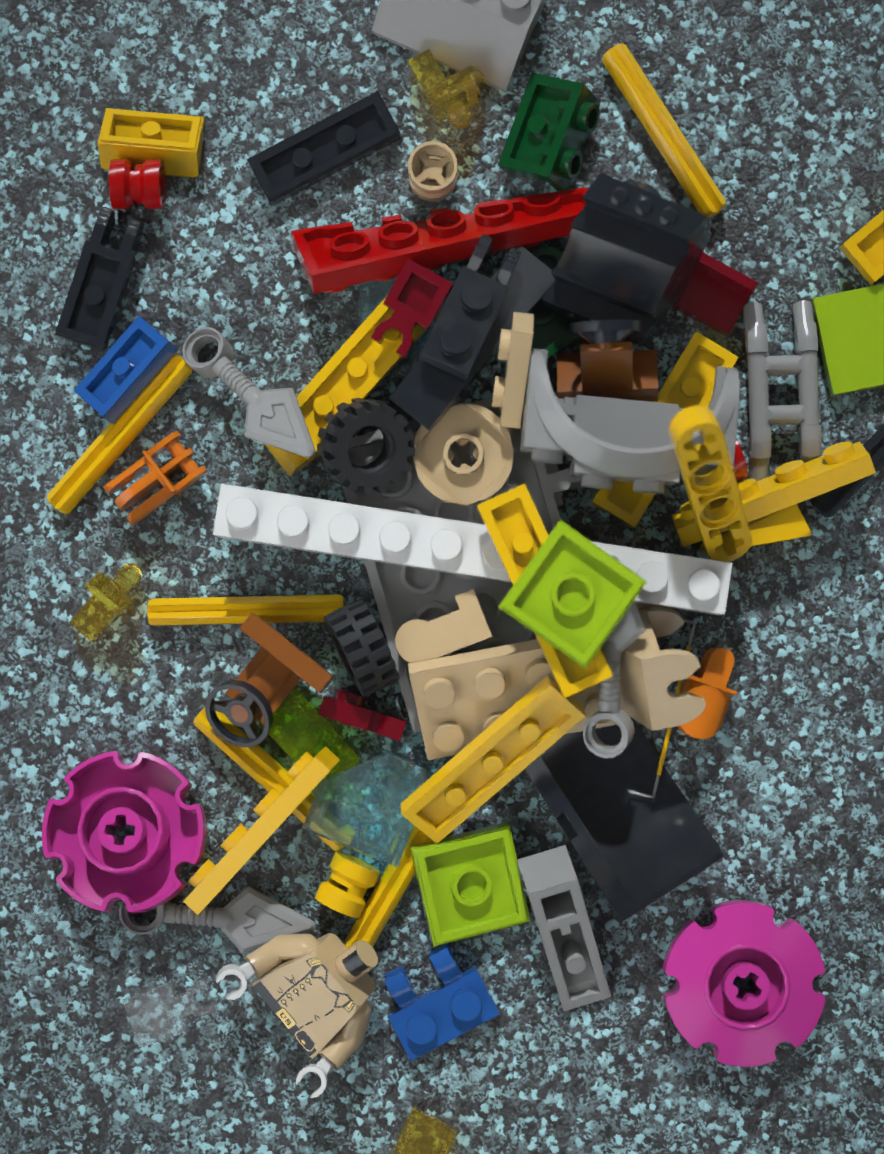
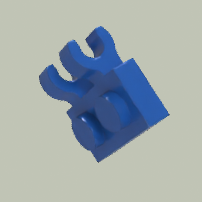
(442, 1012)

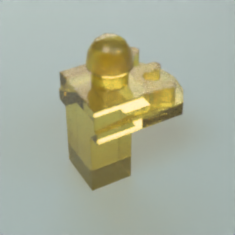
(448, 96)
(109, 600)

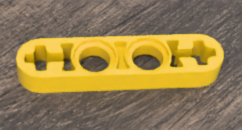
(711, 486)

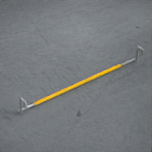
(668, 731)

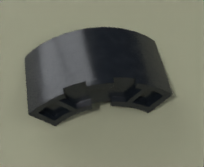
(627, 841)

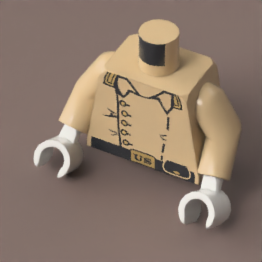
(315, 992)

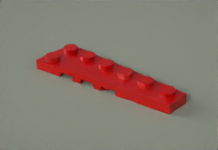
(342, 256)

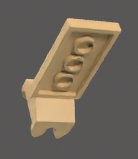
(472, 689)

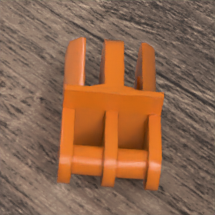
(156, 477)
(710, 684)

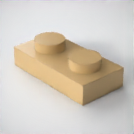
(516, 350)

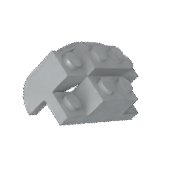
(616, 436)

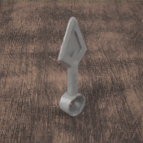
(271, 414)
(623, 635)
(247, 920)

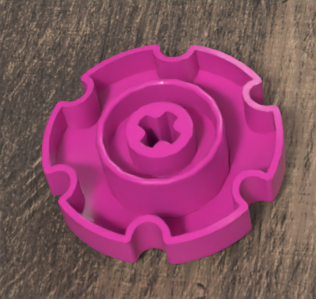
(99, 801)
(744, 1021)

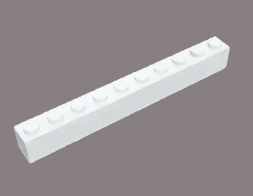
(441, 544)

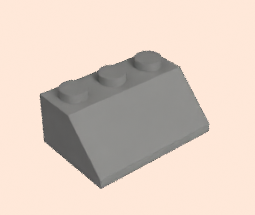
(463, 32)

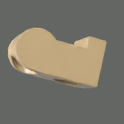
(428, 640)

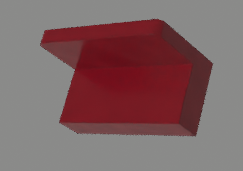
(716, 294)

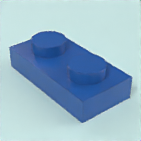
(125, 370)

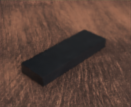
(324, 148)

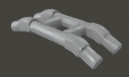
(762, 366)

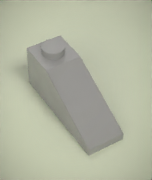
(564, 927)

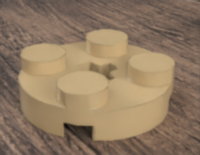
(492, 451)

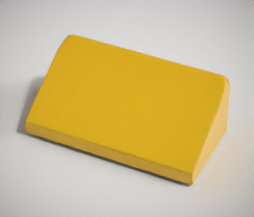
(152, 136)

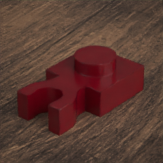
(415, 301)
(350, 710)

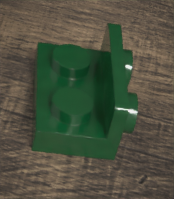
(551, 131)

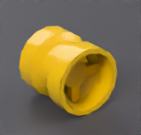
(347, 884)

